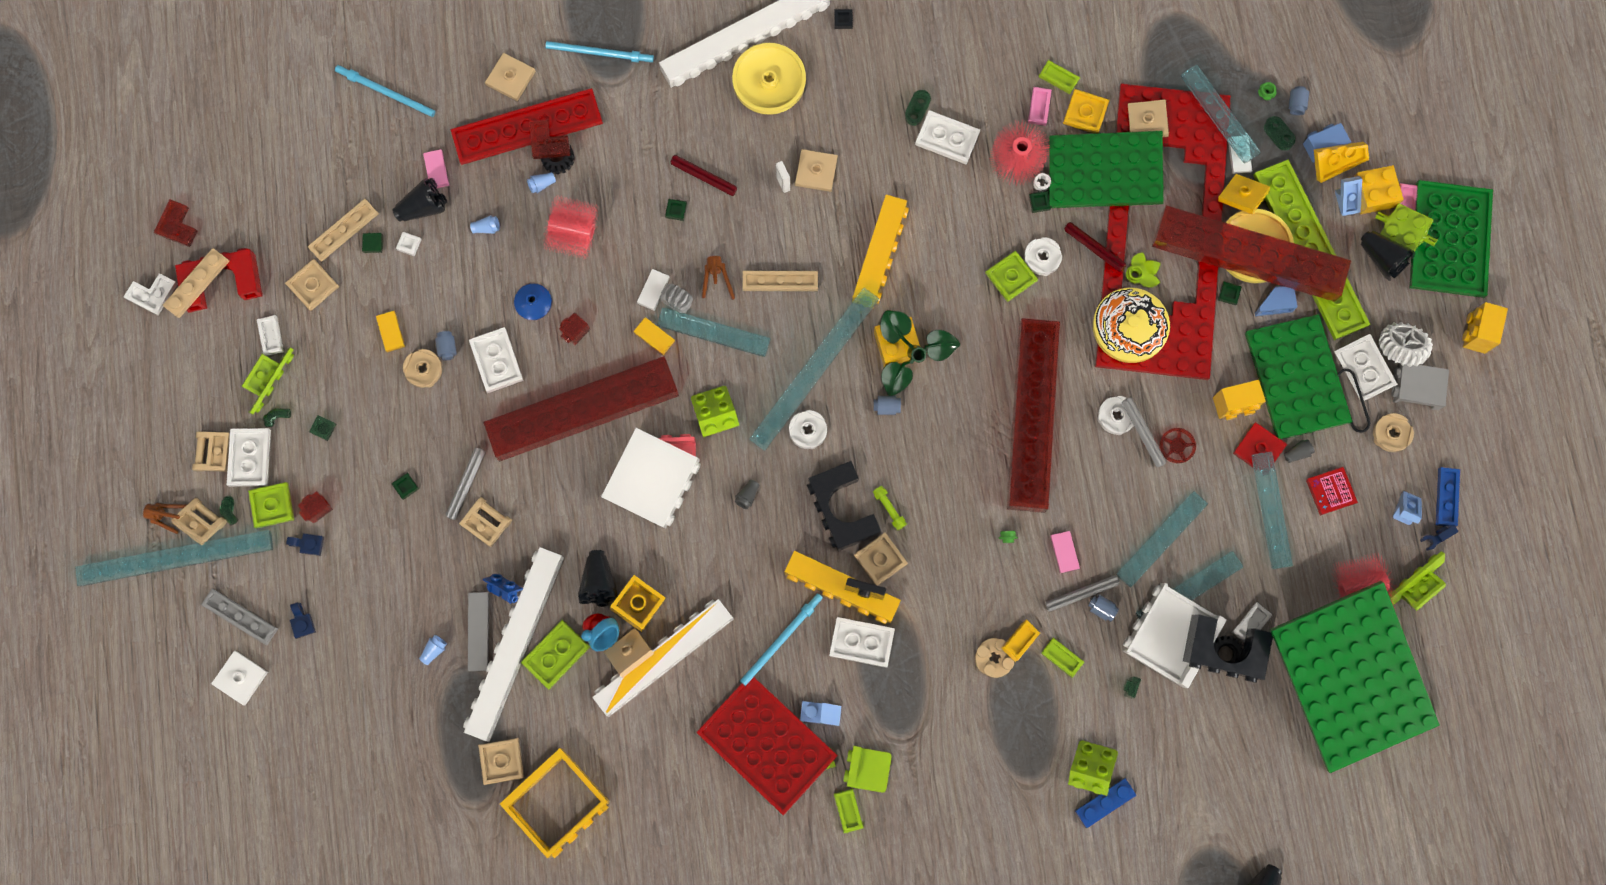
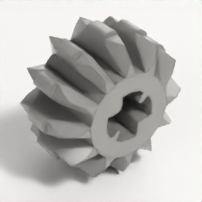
(676, 298)

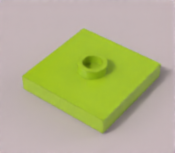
(1011, 276)
(271, 505)

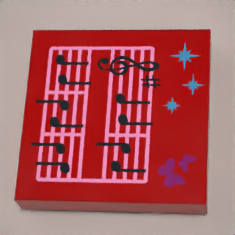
(1331, 491)

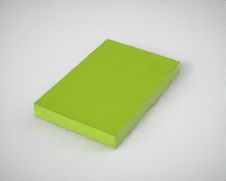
(555, 654)

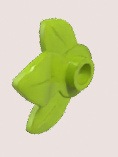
(1144, 270)

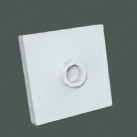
(239, 678)

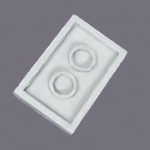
(947, 137)
(496, 360)
(1368, 365)
(248, 457)
(862, 642)

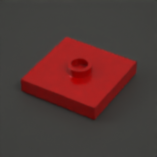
(1259, 441)

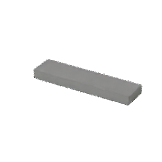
(239, 616)
(478, 631)

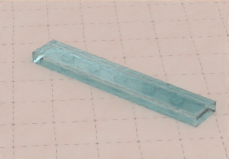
(1220, 114)
(713, 332)
(1272, 510)
(1161, 539)
(1207, 578)

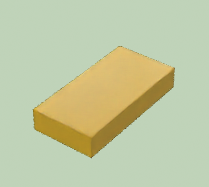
(390, 331)
(654, 336)
(1020, 640)

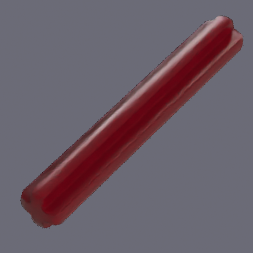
(703, 175)
(1095, 247)

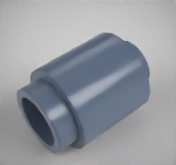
(1298, 100)
(445, 345)
(887, 405)
(1103, 608)

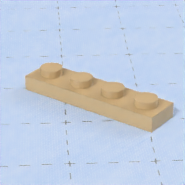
(343, 230)
(780, 280)
(195, 283)

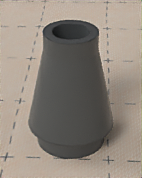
(1300, 451)
(747, 494)

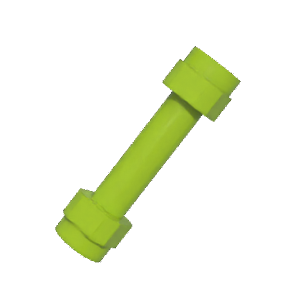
(898, 522)

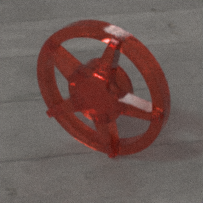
(1177, 445)

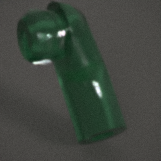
(275, 413)
(226, 510)

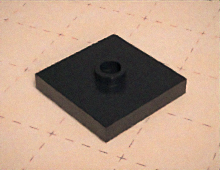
(865, 589)

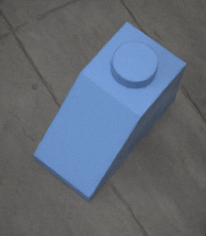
(1279, 301)

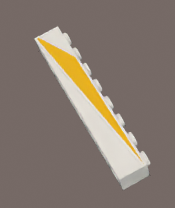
(665, 656)

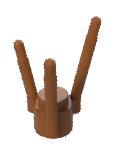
(715, 266)
(156, 513)

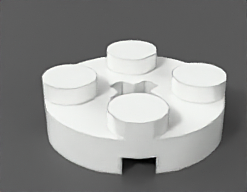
(1052, 251)
(1107, 419)
(809, 440)

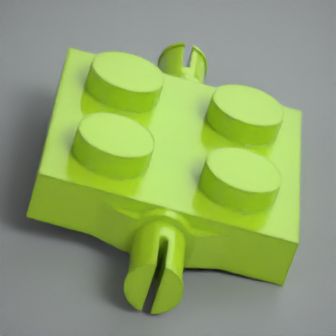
(1407, 227)

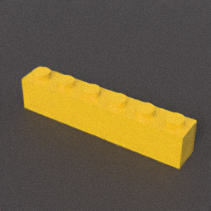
(881, 246)
(833, 584)

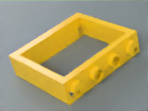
(533, 779)

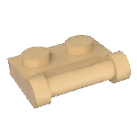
(217, 451)
(196, 526)
(481, 527)

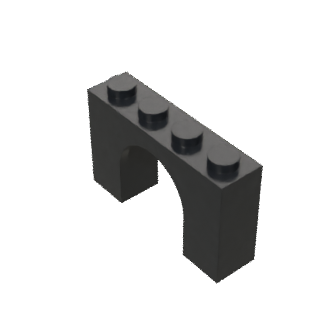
(842, 533)
(1201, 652)

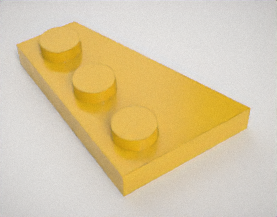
(1338, 159)

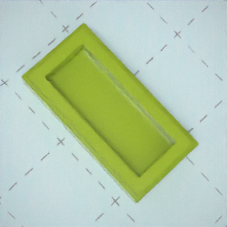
(1059, 77)
(1062, 657)
(848, 811)

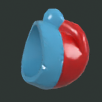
(600, 631)

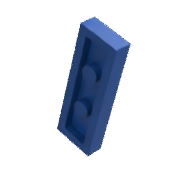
(1447, 497)
(1103, 805)

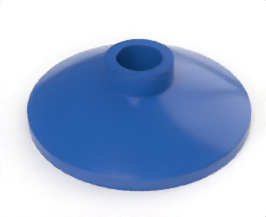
(536, 309)

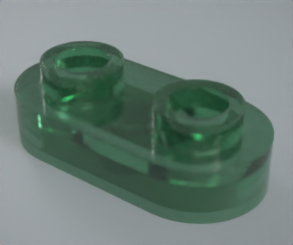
(916, 108)
(1278, 133)

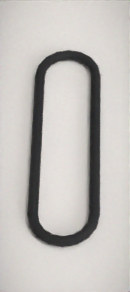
(1362, 401)

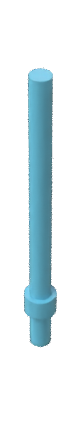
(634, 56)
(355, 77)
(805, 612)

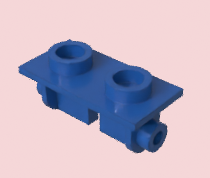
(502, 587)

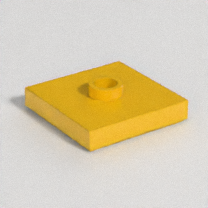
(1086, 111)
(1244, 194)

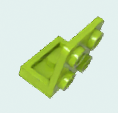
(714, 411)
(1093, 767)
(868, 769)

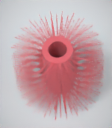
(1019, 153)
(574, 227)
(1358, 582)

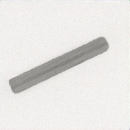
(1144, 432)
(465, 483)
(1082, 593)

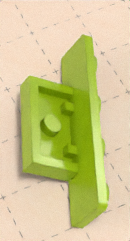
(263, 376)
(1422, 584)

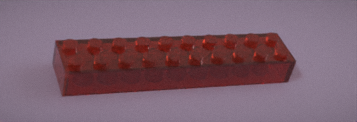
(1251, 253)
(581, 409)
(1033, 415)

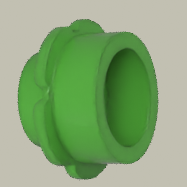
(1269, 87)
(1008, 536)

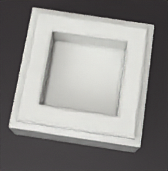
(408, 244)

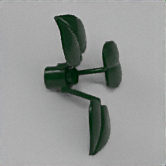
(897, 325)

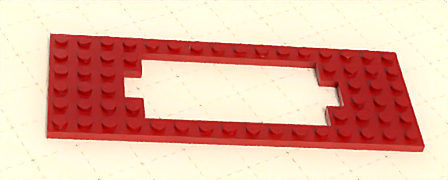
(1191, 324)

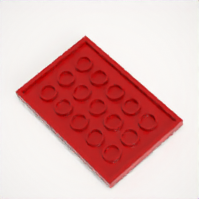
(767, 745)

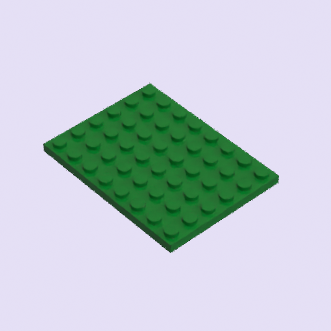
(1355, 676)

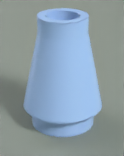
(540, 182)
(486, 225)
(433, 648)

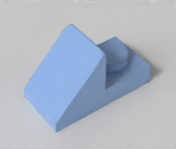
(1349, 195)
(1408, 509)
(820, 713)

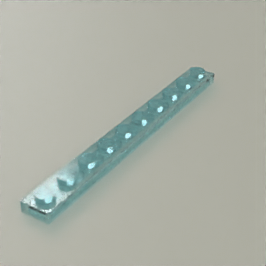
(814, 369)
(174, 558)

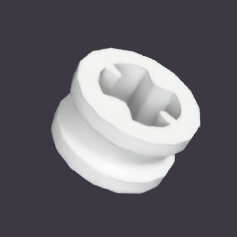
(1047, 180)

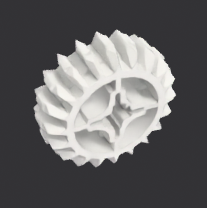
(1405, 344)

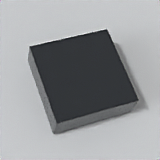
(843, 18)

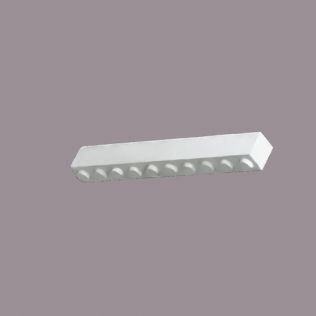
(737, 38)
(513, 645)

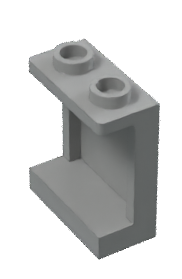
(1421, 385)

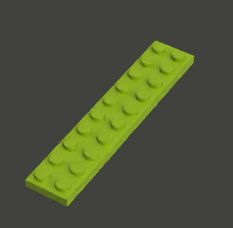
(1293, 207)

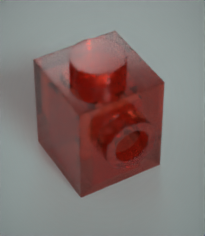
(573, 329)
(314, 507)

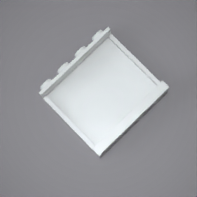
(651, 478)
(1163, 632)

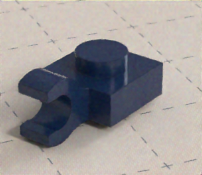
(1442, 534)
(308, 544)
(302, 624)

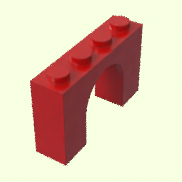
(244, 267)

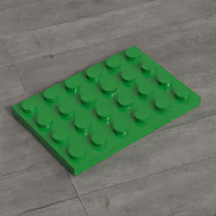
(1106, 169)
(1463, 233)
(1298, 377)

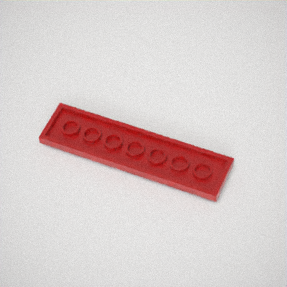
(512, 129)

